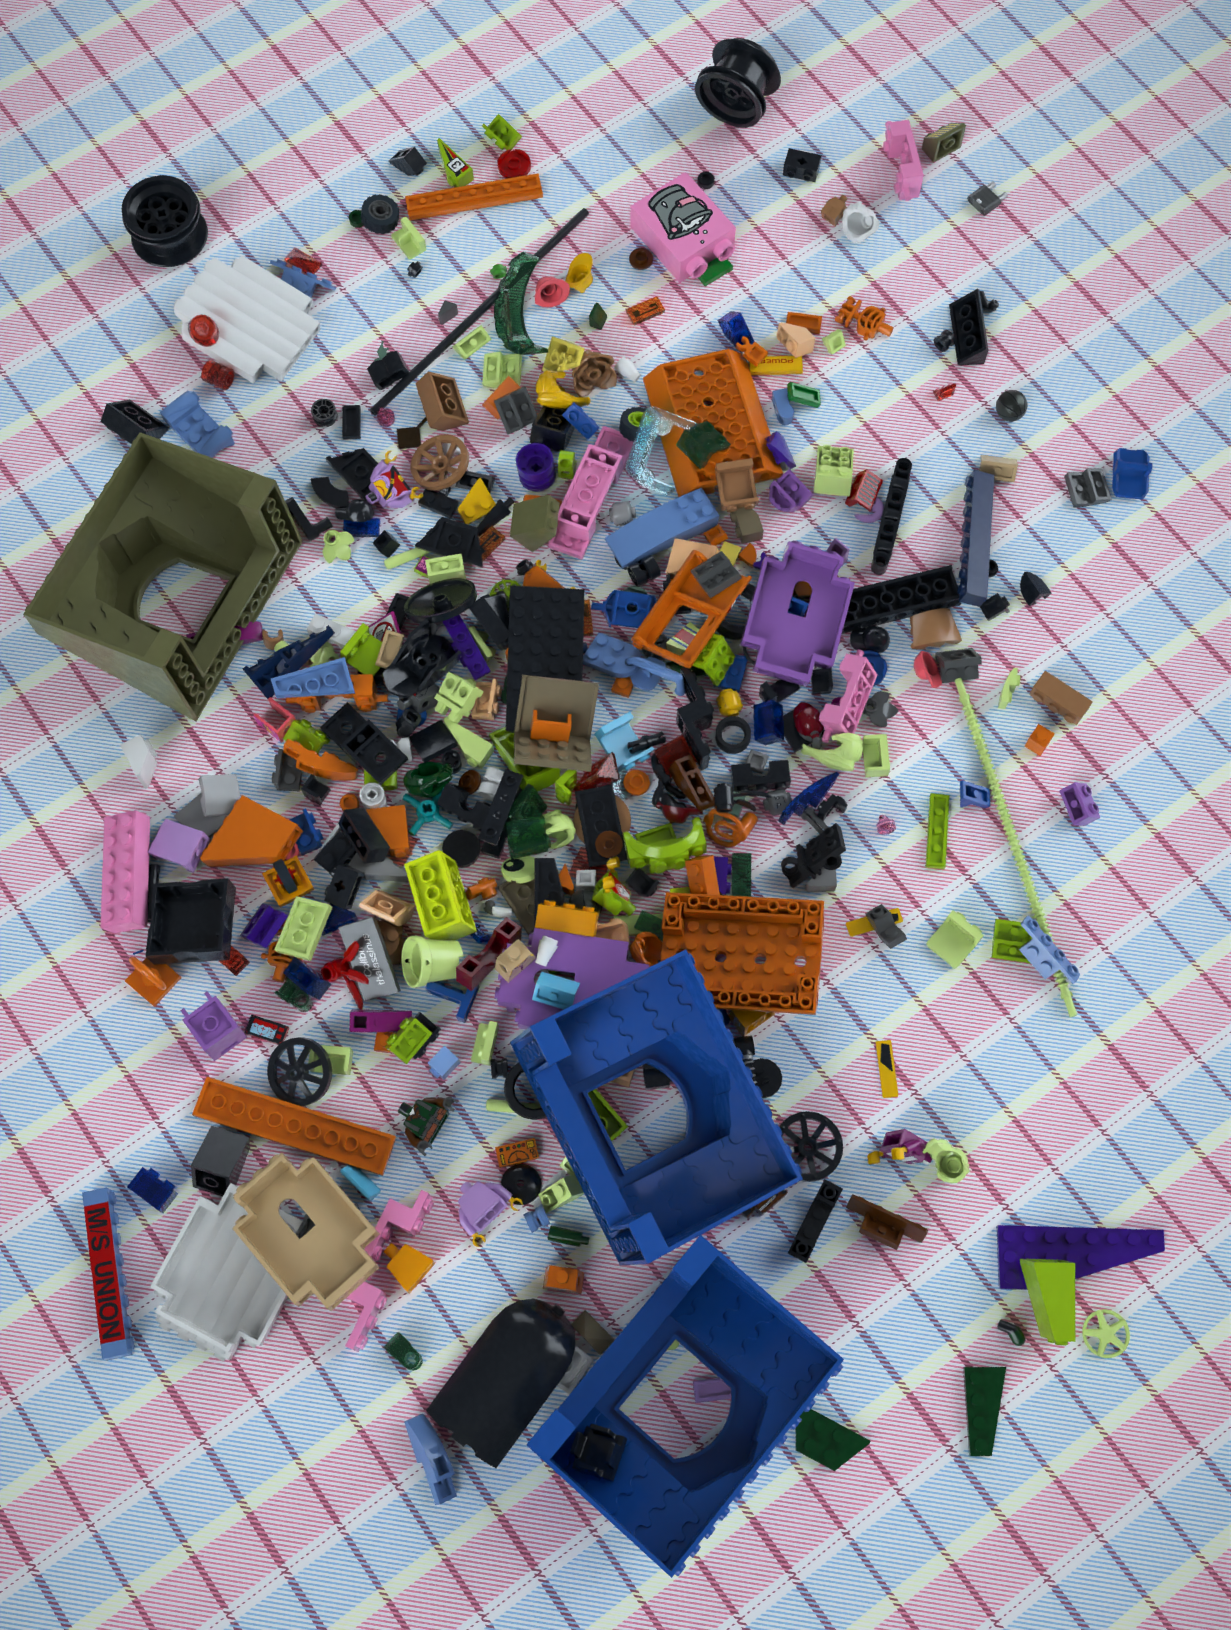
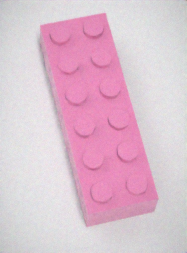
(125, 872)

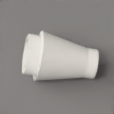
(627, 369)
(546, 949)

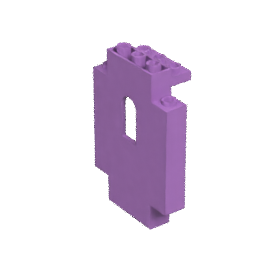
(787, 642)
(593, 960)

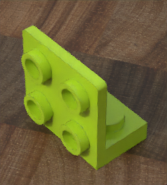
(362, 651)
(715, 659)

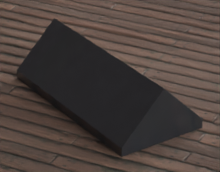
(969, 329)

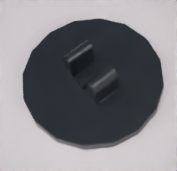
(767, 1076)

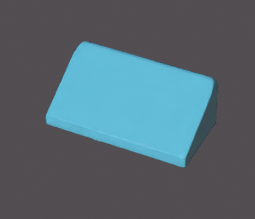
(360, 1182)

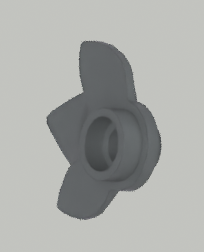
(881, 709)

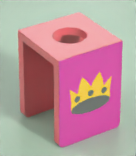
(279, 733)

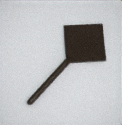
(410, 436)

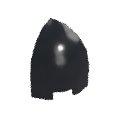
(1033, 588)

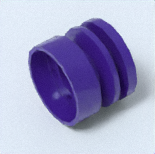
(536, 467)

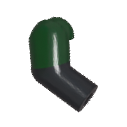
(1014, 1332)

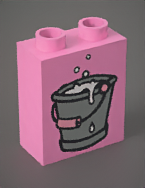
(683, 227)

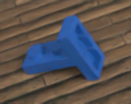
(454, 995)

